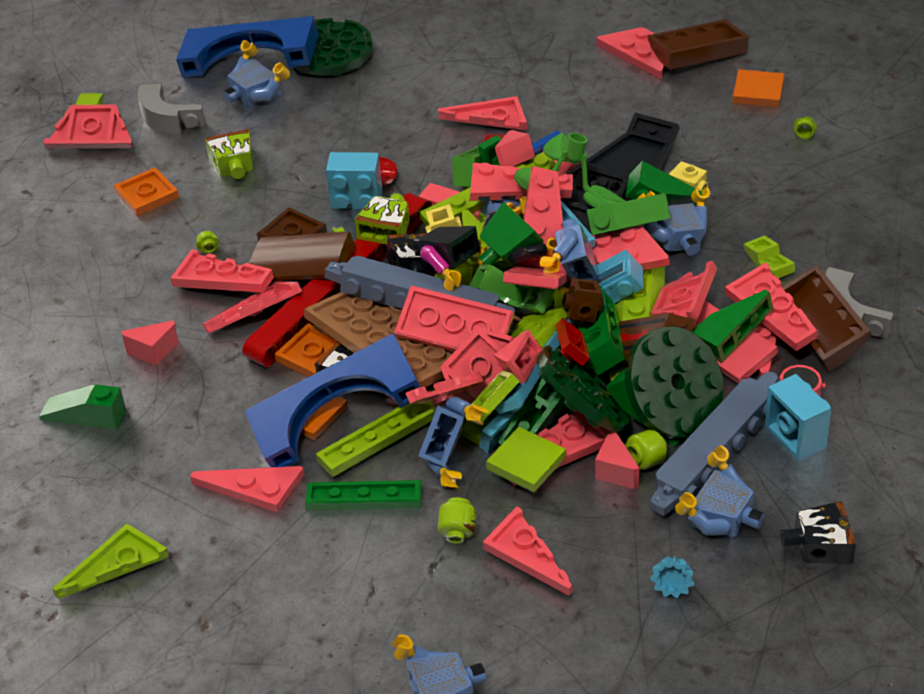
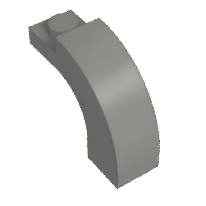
(166, 116)
(876, 320)

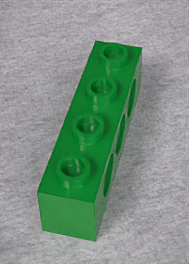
(603, 337)

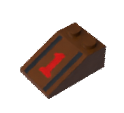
(634, 329)

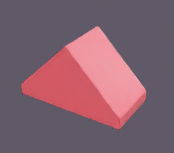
(514, 148)
(151, 342)
(519, 356)
(616, 464)

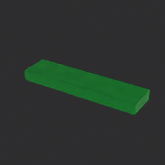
(363, 495)

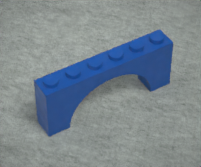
(206, 45)
(281, 418)

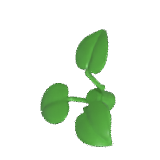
(571, 150)

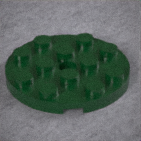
(338, 48)
(649, 386)
(581, 390)

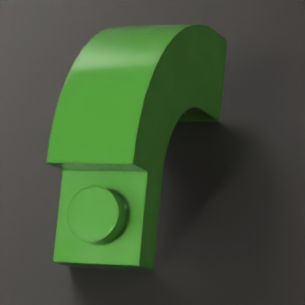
(523, 298)

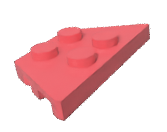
(634, 48)
(90, 128)
(635, 241)
(686, 294)
(476, 355)

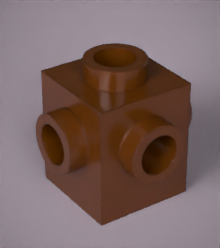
(583, 300)

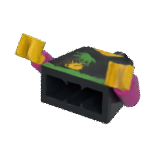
(447, 249)

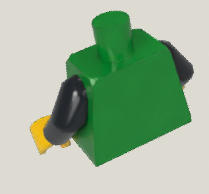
(512, 238)

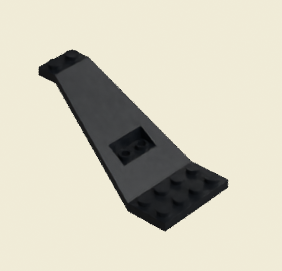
(645, 140)

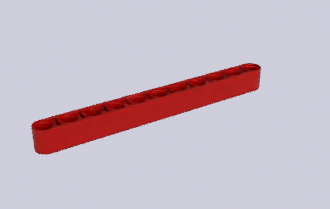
(290, 318)

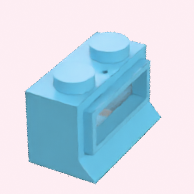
(620, 276)

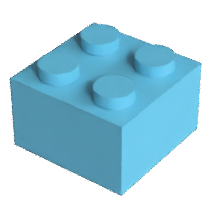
(353, 179)
(797, 417)

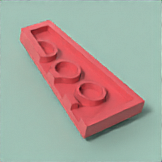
(499, 182)
(543, 208)
(212, 274)
(785, 319)

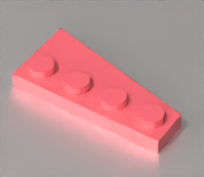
(576, 436)

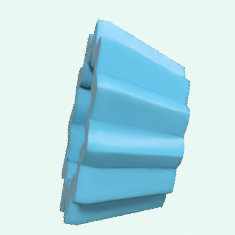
(672, 576)

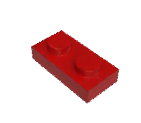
(572, 342)

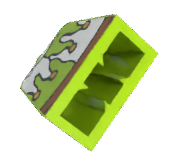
(231, 153)
(382, 218)

